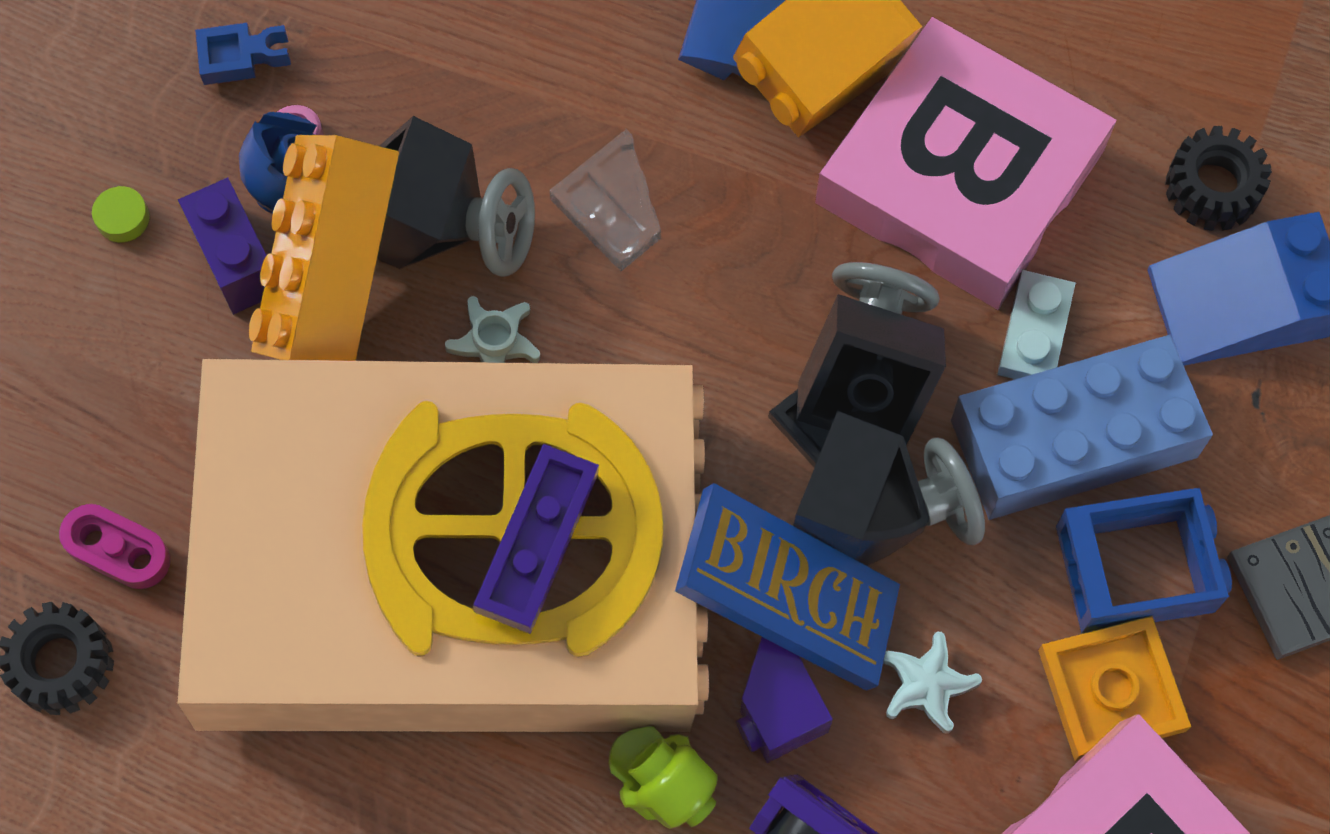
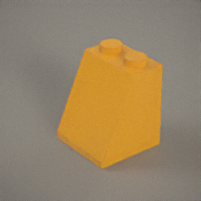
(823, 54)

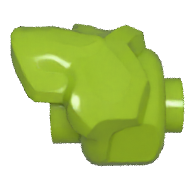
(662, 777)

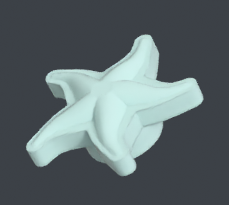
(494, 335)
(928, 683)

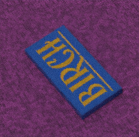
(788, 587)

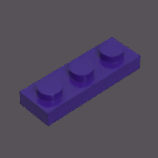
(536, 539)

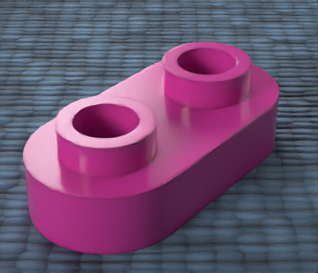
(118, 547)

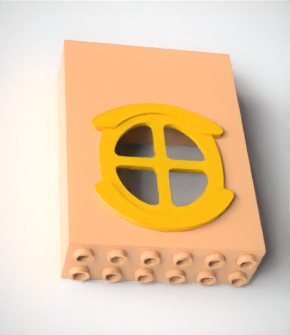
(309, 527)

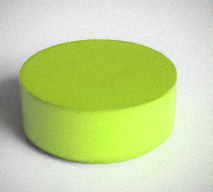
(120, 214)

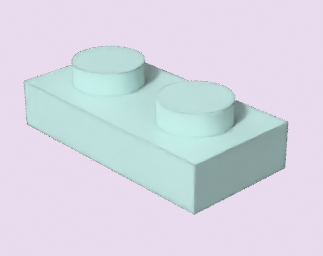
(1036, 325)

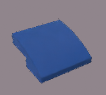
(718, 30)

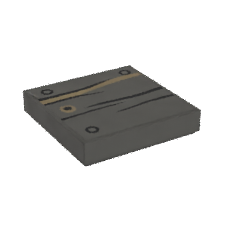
(1289, 586)

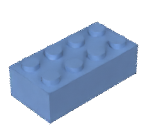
(1080, 426)

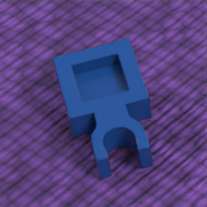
(231, 52)

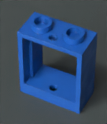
(1086, 573)

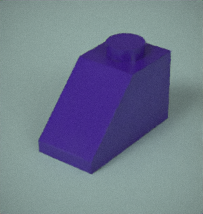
(780, 704)

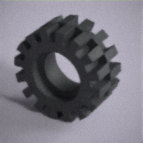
(1227, 153)
(79, 682)

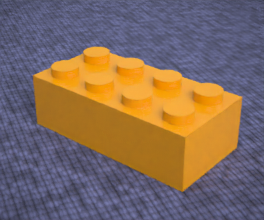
(323, 249)

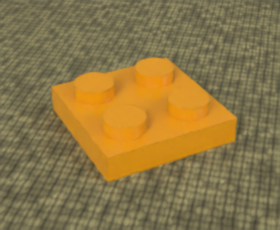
(1110, 678)

